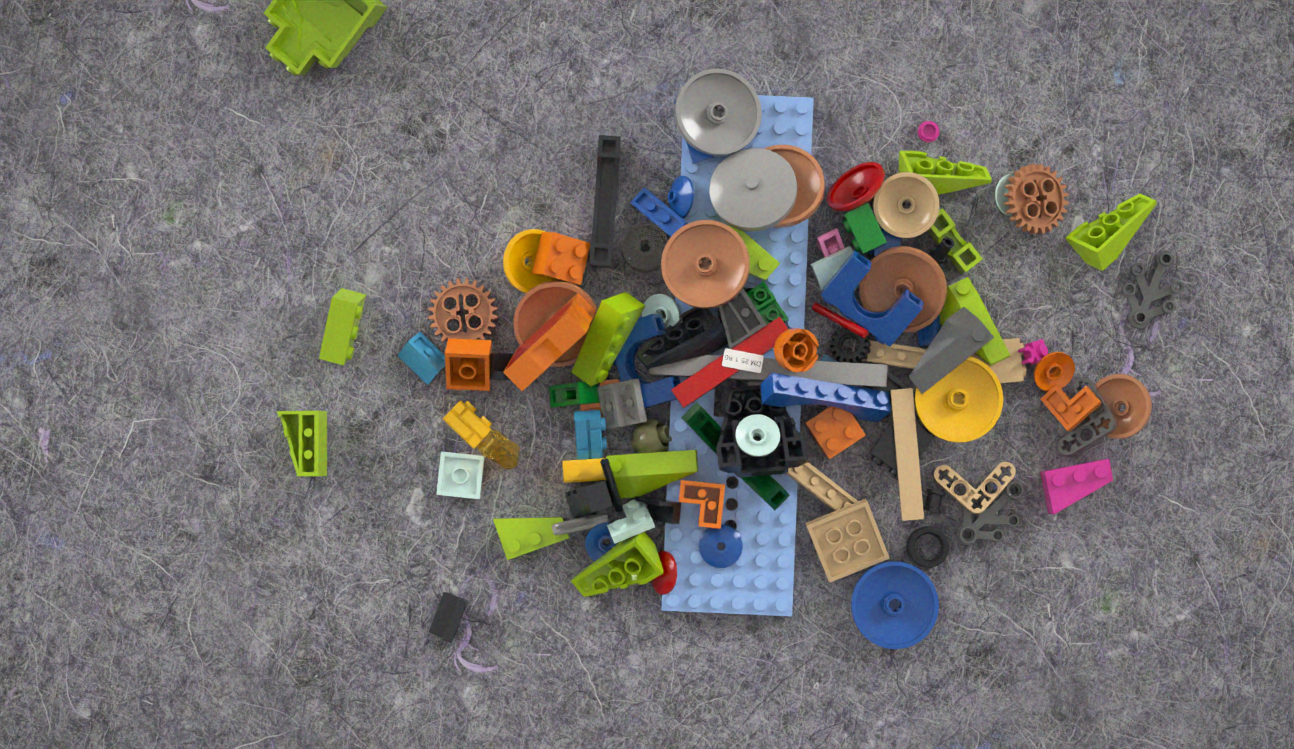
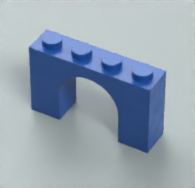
(884, 325)
(645, 330)

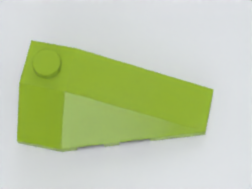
(943, 174)
(1107, 236)
(964, 294)
(650, 471)
(625, 564)

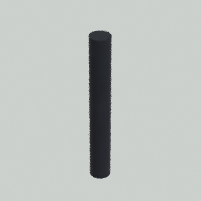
(611, 485)

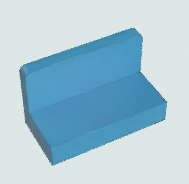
(423, 357)

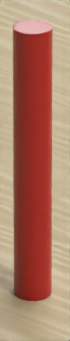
(839, 320)

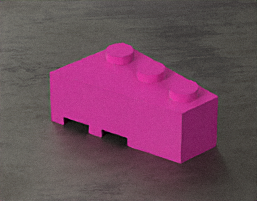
(1073, 482)

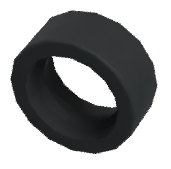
(944, 550)

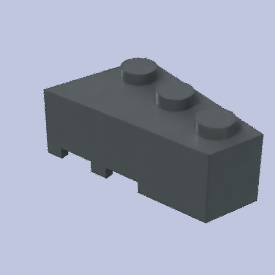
(740, 319)

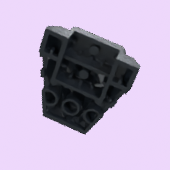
(731, 459)

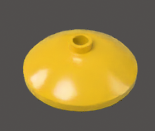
(519, 248)

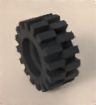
(855, 357)

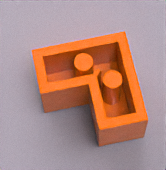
(710, 498)

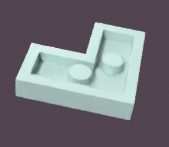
(636, 522)

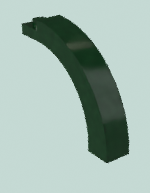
(709, 432)

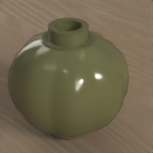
(651, 437)

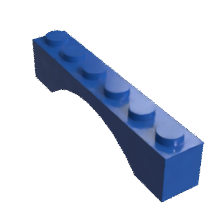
(791, 390)

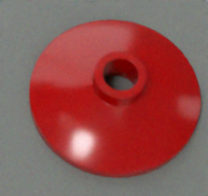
(665, 582)

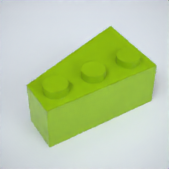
(761, 262)

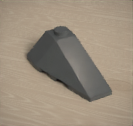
(954, 343)

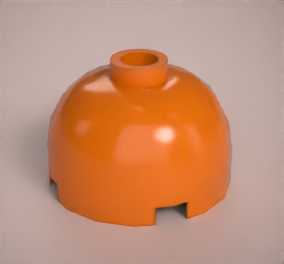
(796, 350)

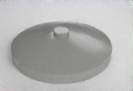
(718, 112)
(753, 189)

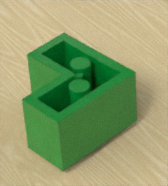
(864, 229)

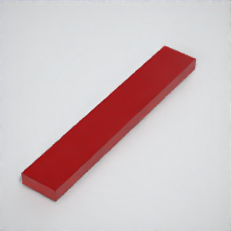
(715, 373)

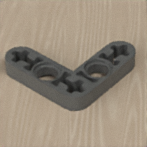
(1096, 418)

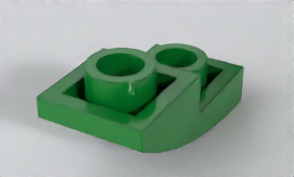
(766, 303)

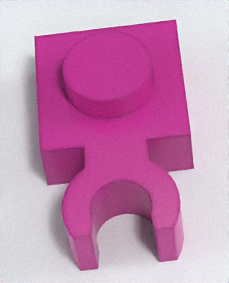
(1034, 352)

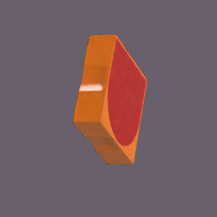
(550, 342)

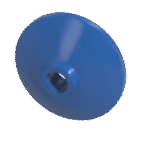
(681, 196)
(594, 541)
(715, 557)

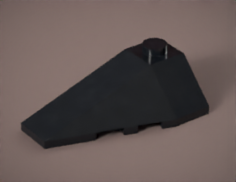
(691, 337)

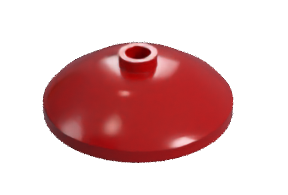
(856, 187)

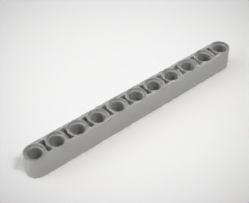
(836, 372)

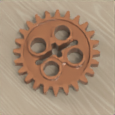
(1036, 199)
(482, 310)

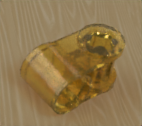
(498, 450)

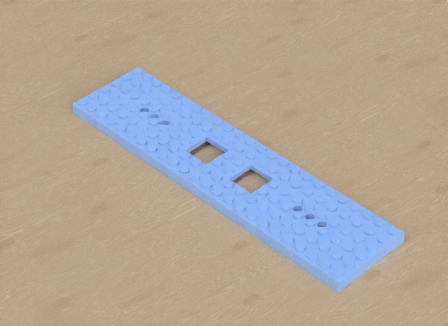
(765, 571)

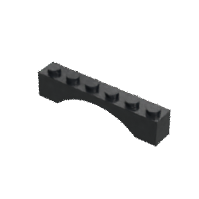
(605, 201)

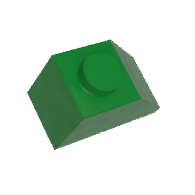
(573, 394)

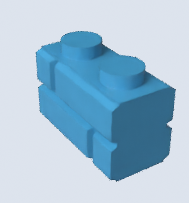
(589, 434)

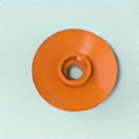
(1060, 374)

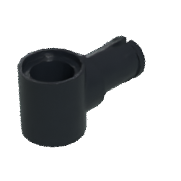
(940, 252)

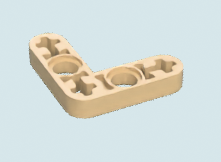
(972, 493)

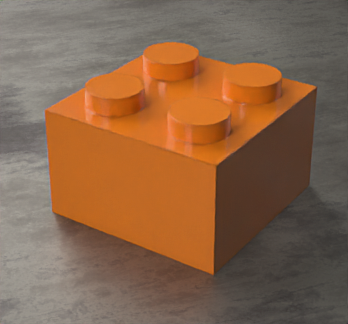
(561, 258)
(468, 364)
(834, 430)

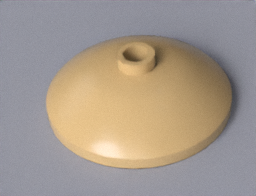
(910, 221)

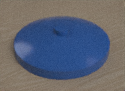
(894, 605)

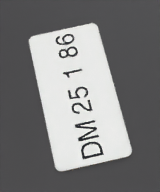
(742, 360)

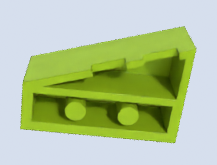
(342, 326)
(307, 440)
(527, 534)

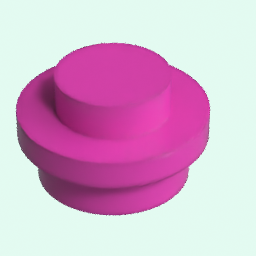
(928, 131)

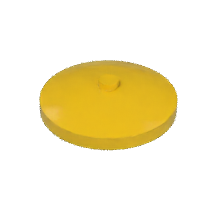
(961, 403)

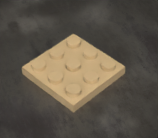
(847, 540)

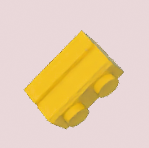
(467, 423)
(582, 470)

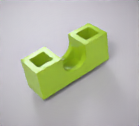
(962, 254)

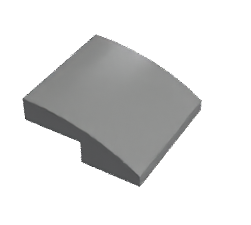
(622, 403)

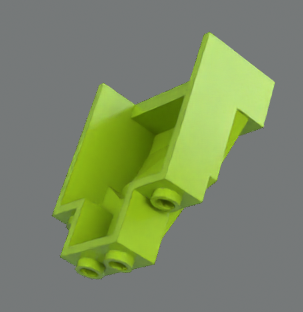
(318, 30)

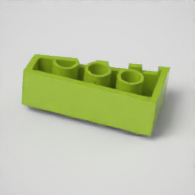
(606, 337)

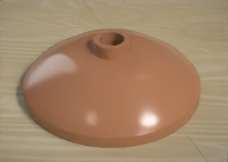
(1127, 391)

